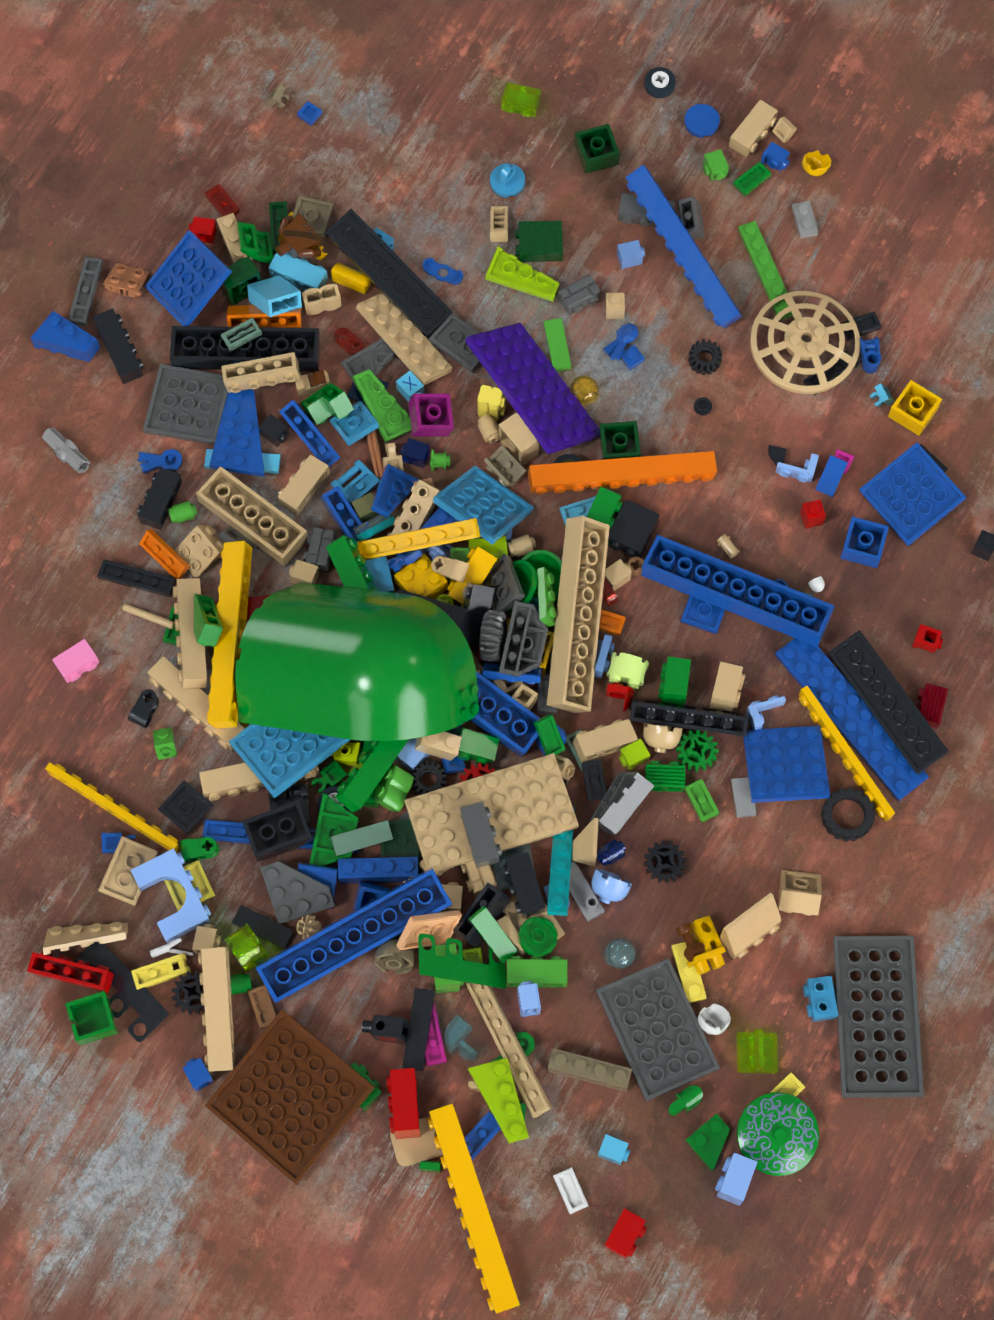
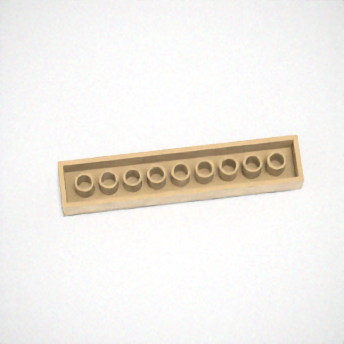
(578, 615)

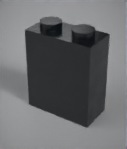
(632, 529)

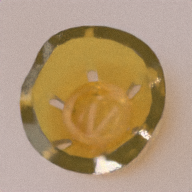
(585, 388)

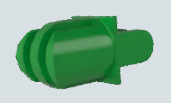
(686, 1100)

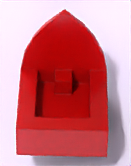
(617, 690)

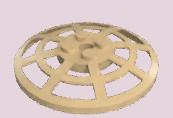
(804, 350)

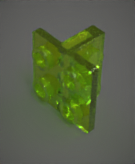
(757, 1052)

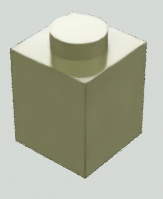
(362, 508)

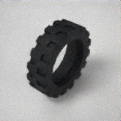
(864, 803)

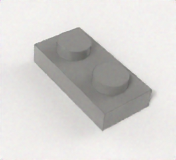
(804, 219)

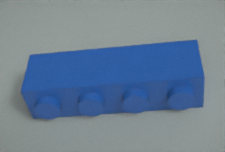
(377, 870)

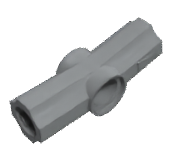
(66, 450)

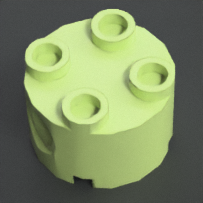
(627, 669)

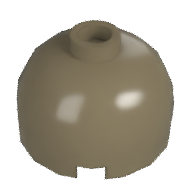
(390, 957)

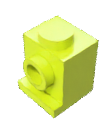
(349, 758)

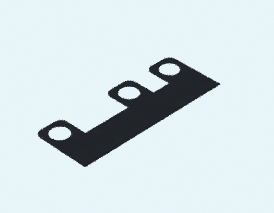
(150, 1010)

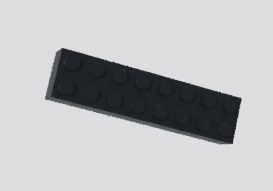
(204, 349)

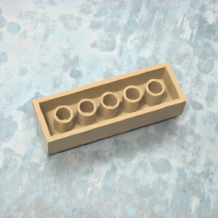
(252, 516)

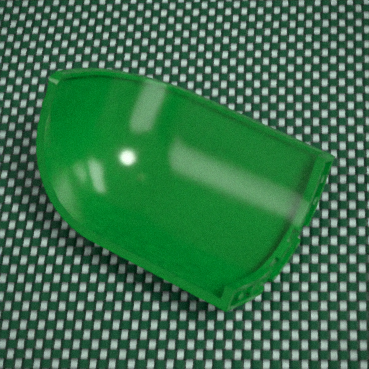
(354, 665)

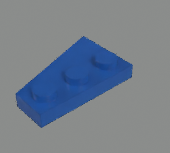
(391, 490)

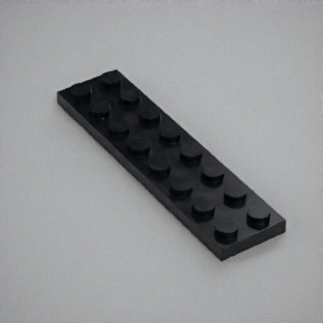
(388, 273)
(889, 702)

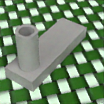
(583, 894)

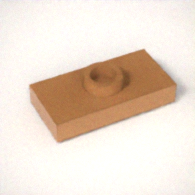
(262, 1006)

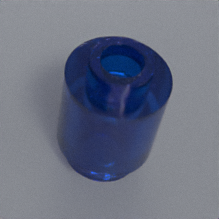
(611, 852)

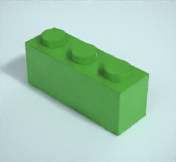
(543, 972)

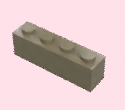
(589, 1070)

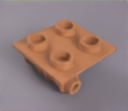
(126, 280)

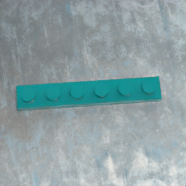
(560, 873)

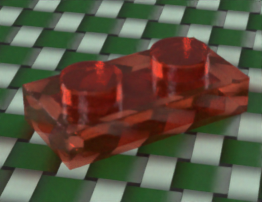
(221, 201)

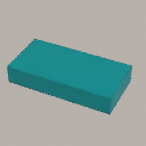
(376, 529)

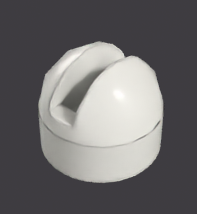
(817, 584)

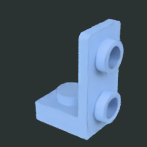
(801, 474)
(756, 719)

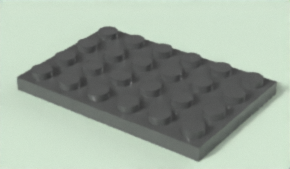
(657, 1030)

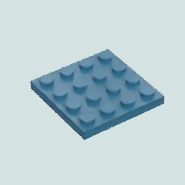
(483, 498)

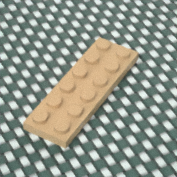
(404, 339)

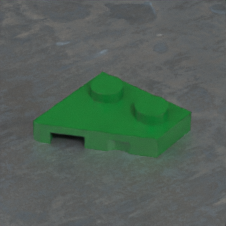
(709, 1140)

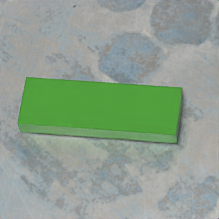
(557, 344)

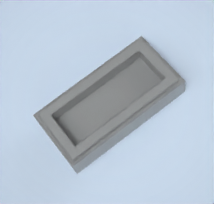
(742, 798)

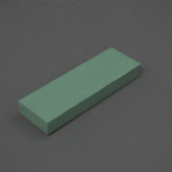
(361, 838)

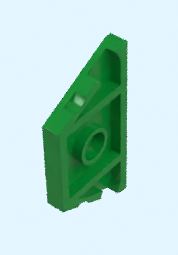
(332, 821)

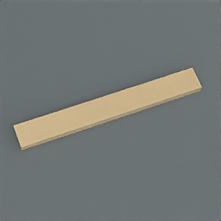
(510, 1048)

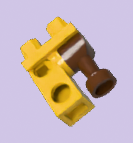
(707, 945)

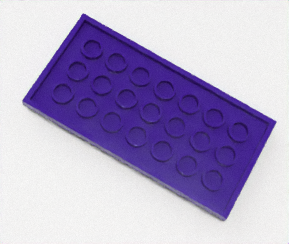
(533, 387)

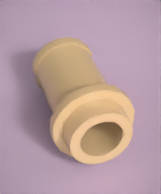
(727, 545)

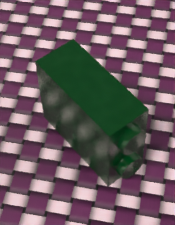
(539, 241)

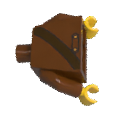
(298, 239)

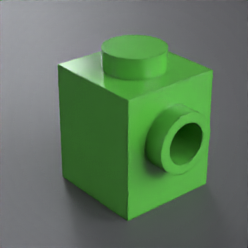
(715, 165)

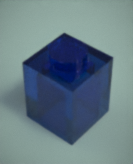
(415, 452)

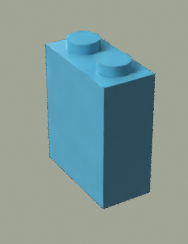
(274, 296)

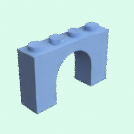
(169, 867)

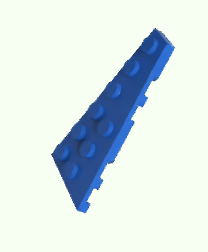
(238, 436)

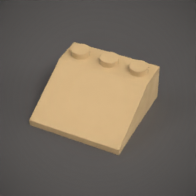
(751, 927)

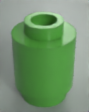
(182, 512)

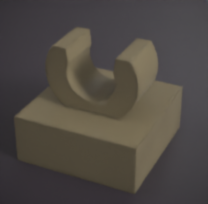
(276, 95)

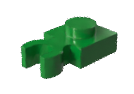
(331, 775)

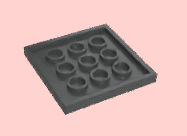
(186, 404)

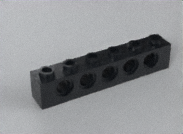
(689, 717)

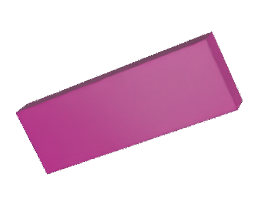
(435, 1050)

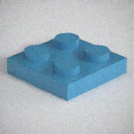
(356, 424)

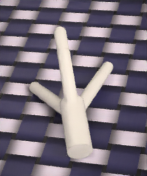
(167, 948)

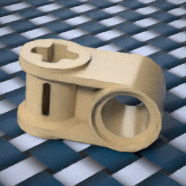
(450, 568)

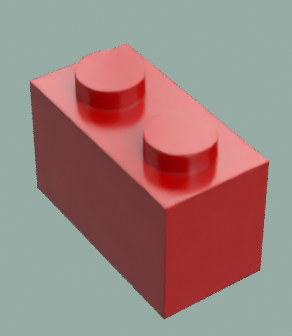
(625, 1233)

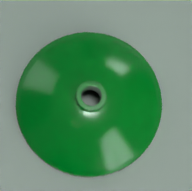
(551, 562)
(528, 579)

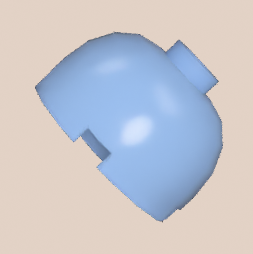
(609, 886)

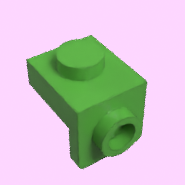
(164, 743)

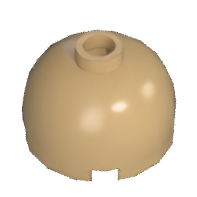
(661, 736)

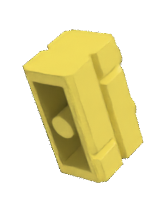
(491, 402)

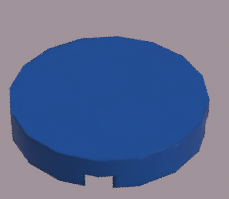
(701, 120)

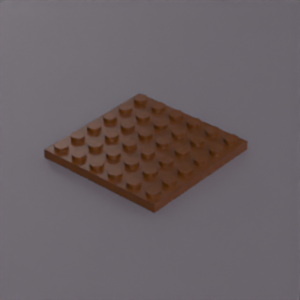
(289, 1096)

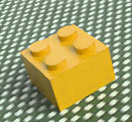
(915, 407)
(421, 579)

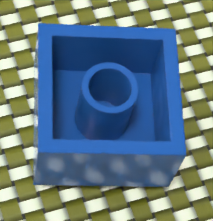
(864, 542)

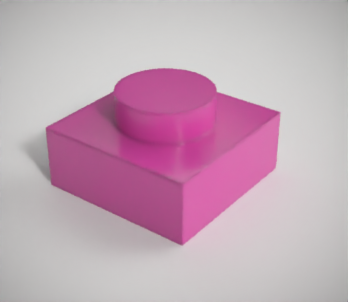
(845, 457)

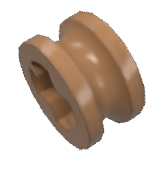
(633, 561)

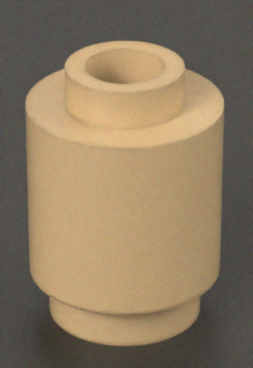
(489, 429)
(521, 546)

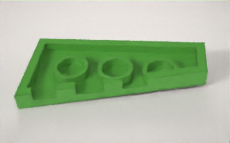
(383, 406)

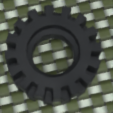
(707, 347)
(426, 768)

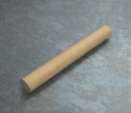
(149, 616)

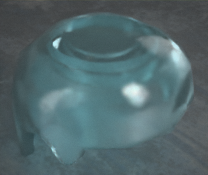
(619, 953)

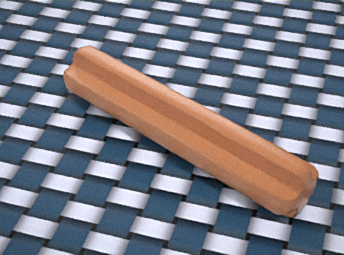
(375, 454)

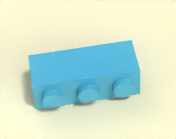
(298, 272)

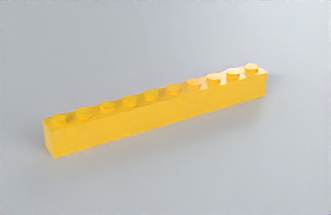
(233, 614)
(474, 1209)

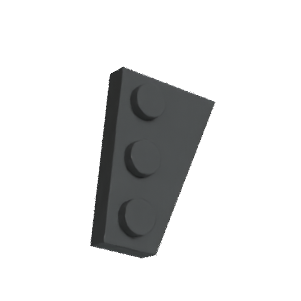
(373, 357)

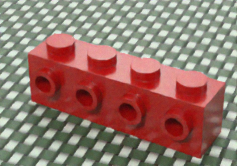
(69, 972)

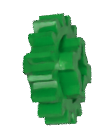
(689, 753)

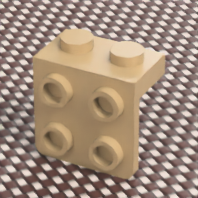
(200, 549)

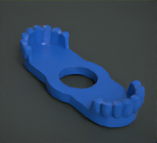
(431, 268)

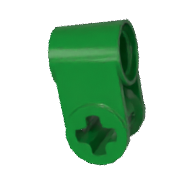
(196, 849)

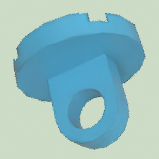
(507, 180)

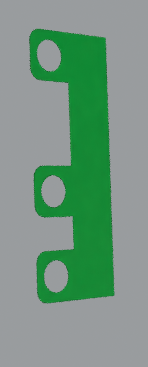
(457, 969)

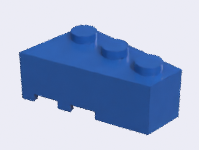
(66, 338)

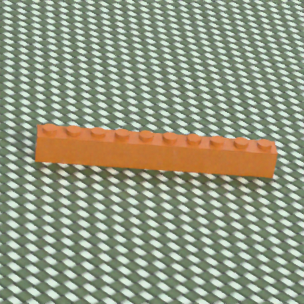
(622, 472)

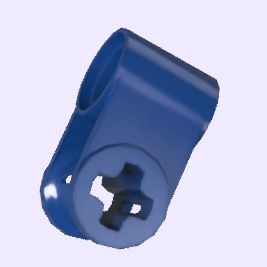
(870, 352)

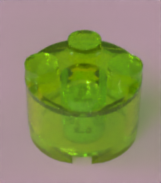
(246, 947)

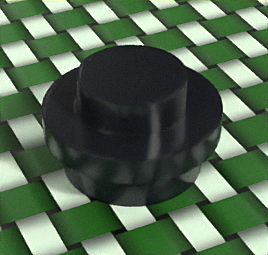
(702, 406)

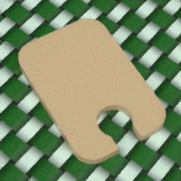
(414, 1150)

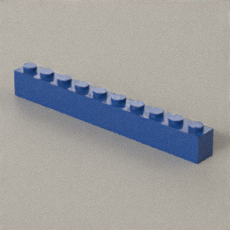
(683, 246)

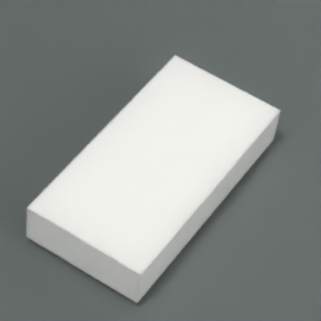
(570, 1191)

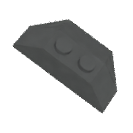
(524, 641)

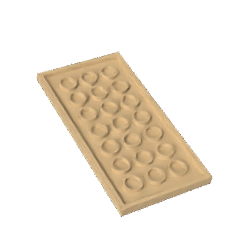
(524, 806)

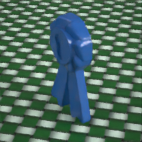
(625, 334)
(168, 460)

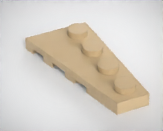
(64, 937)

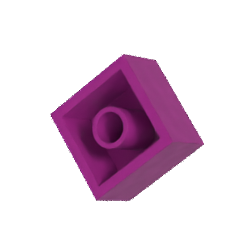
(431, 415)

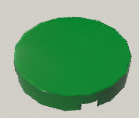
(537, 936)

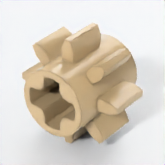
(308, 926)

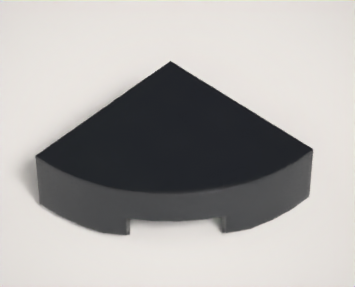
(776, 454)

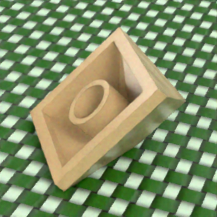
(586, 844)

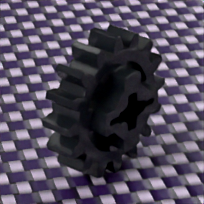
(659, 856)
(188, 999)

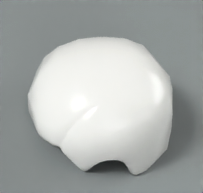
(714, 1019)

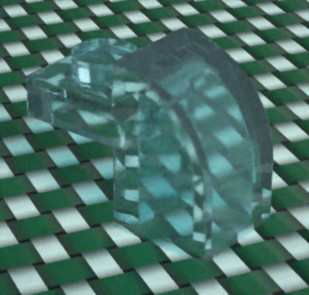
(455, 1038)

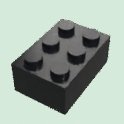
(277, 831)

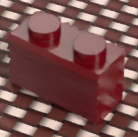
(932, 703)

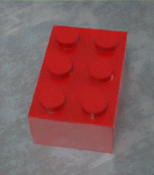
(403, 1103)

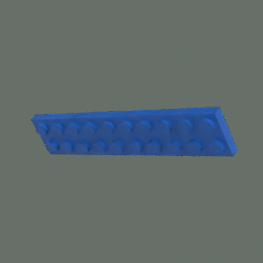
(850, 716)

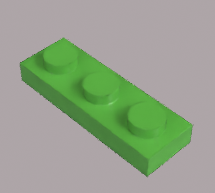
(546, 596)

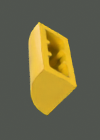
(350, 278)

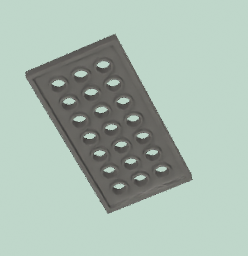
(889, 1046)

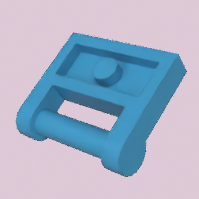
(360, 485)

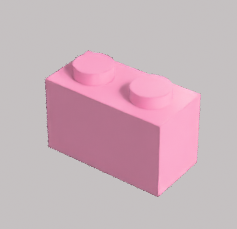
(76, 661)

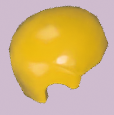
(815, 163)

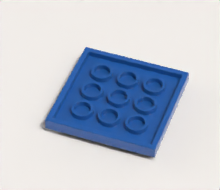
(188, 279)
(912, 494)
(786, 764)

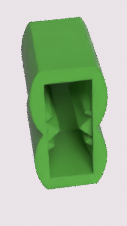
(393, 789)

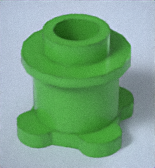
(439, 460)

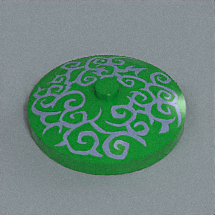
(778, 1133)

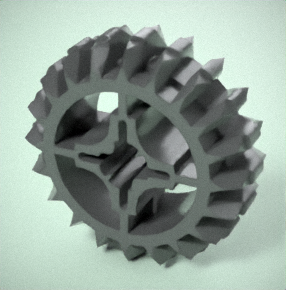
(493, 636)

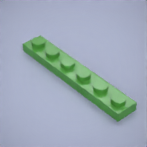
(764, 265)

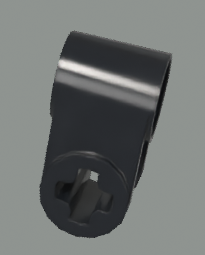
(142, 711)

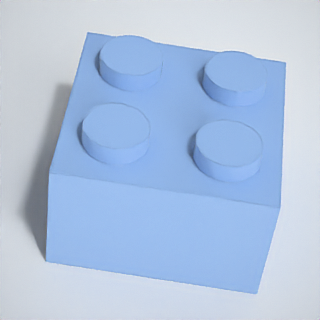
(736, 1178)

